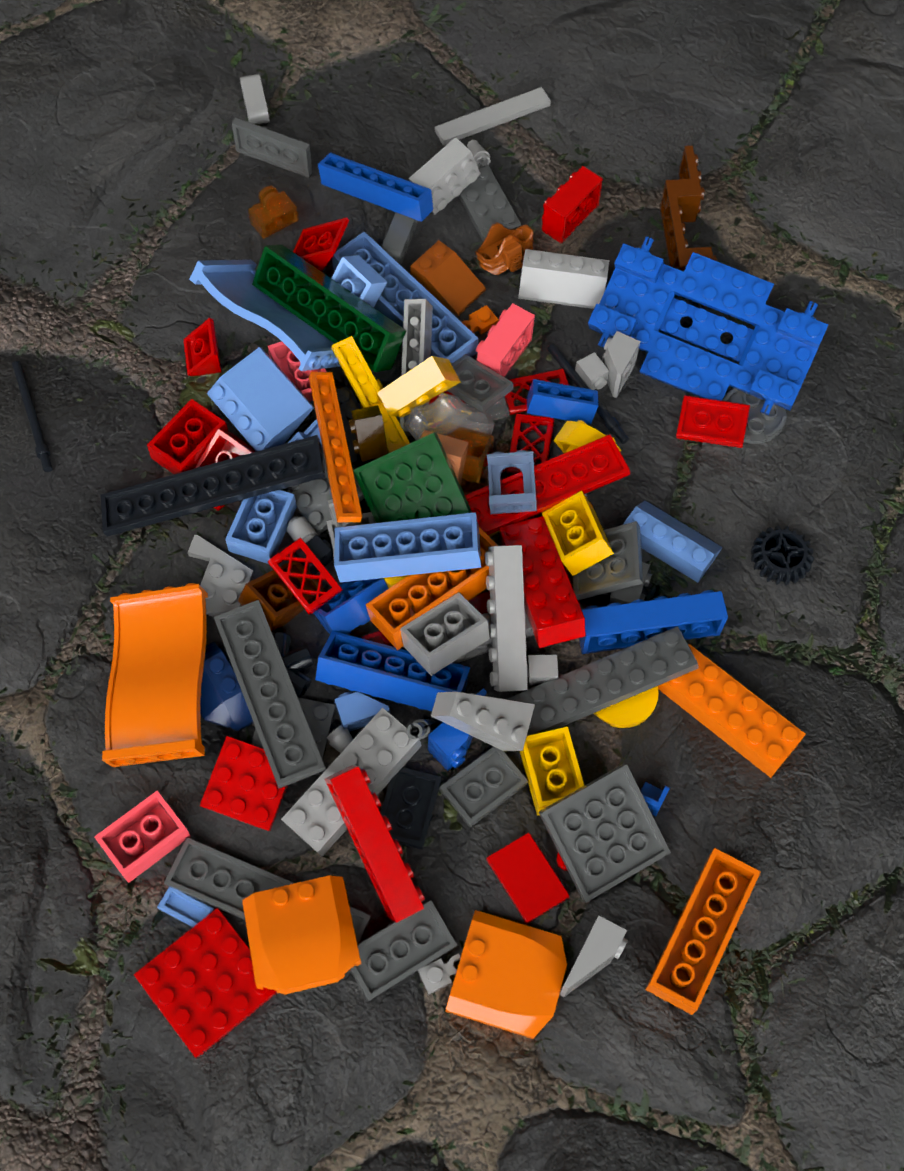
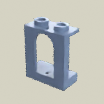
(511, 502)

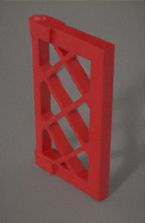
(523, 381)
(534, 422)
(310, 558)

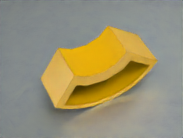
(577, 434)

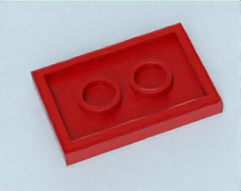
(713, 421)
(527, 878)

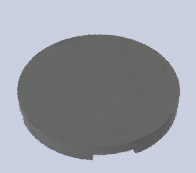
(760, 427)

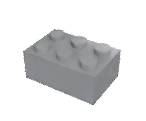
(447, 173)
(445, 633)

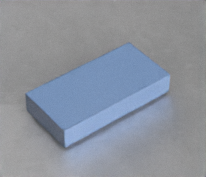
(184, 907)

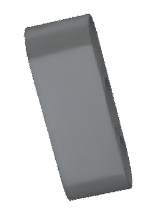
(254, 99)

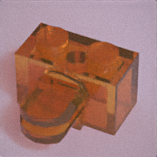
(272, 212)

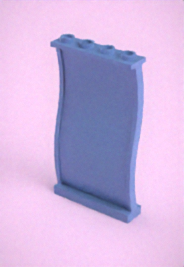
(232, 286)

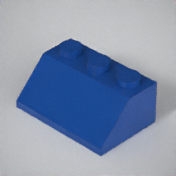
(349, 606)

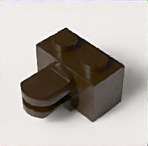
(369, 433)

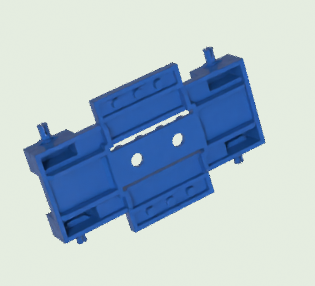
(770, 357)

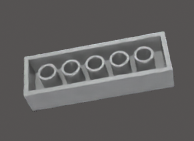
(379, 749)

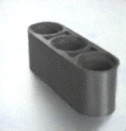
(399, 236)

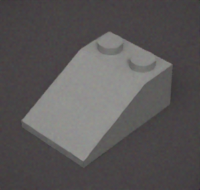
(602, 944)

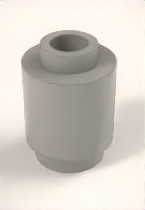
(300, 527)

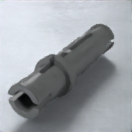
(423, 728)

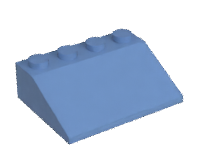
(260, 401)

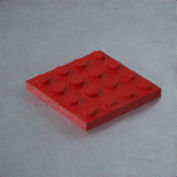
(204, 983)

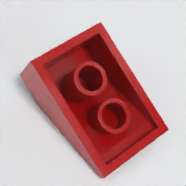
(320, 242)
(223, 447)

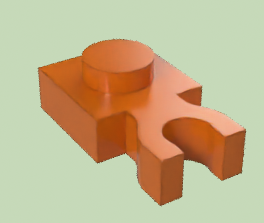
(481, 320)

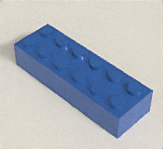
(628, 624)
(385, 672)

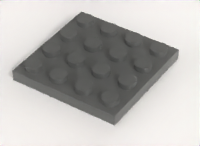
(604, 832)

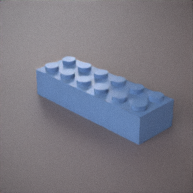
(407, 547)

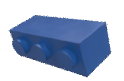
(562, 401)

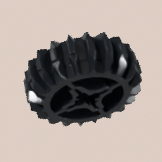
(787, 549)

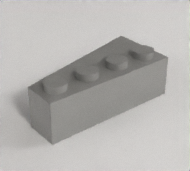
(486, 718)

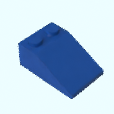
(450, 744)

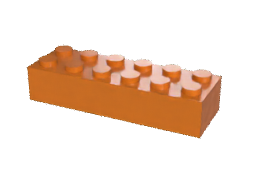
(423, 592)
(734, 714)
(703, 931)

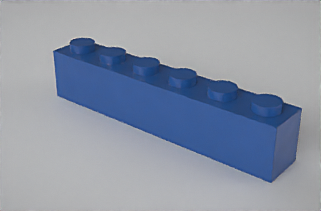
(376, 187)

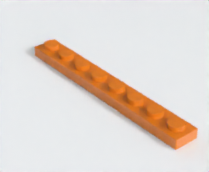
(335, 447)

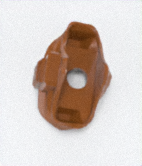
(511, 250)

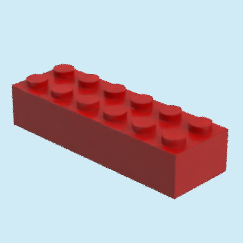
(547, 589)
(374, 843)

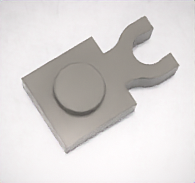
(437, 974)

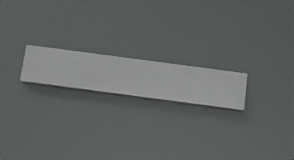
(492, 116)

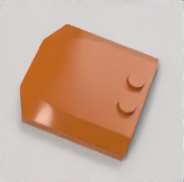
(301, 935)
(508, 975)

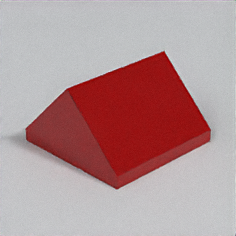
(202, 350)

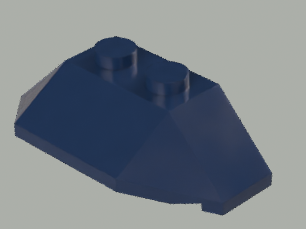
(221, 693)

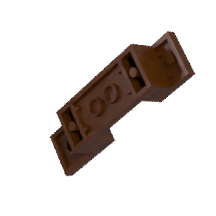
(680, 205)

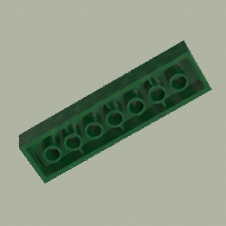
(328, 306)

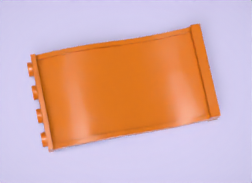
(156, 676)

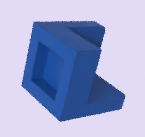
(654, 797)

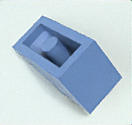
(357, 709)

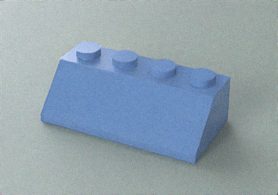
(674, 541)

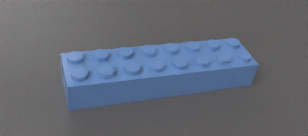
(449, 335)

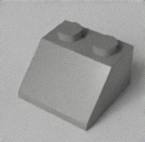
(620, 360)

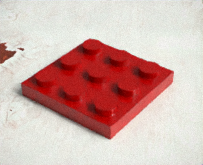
(243, 785)

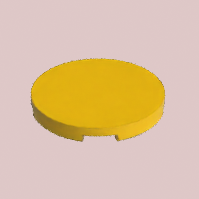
(630, 711)

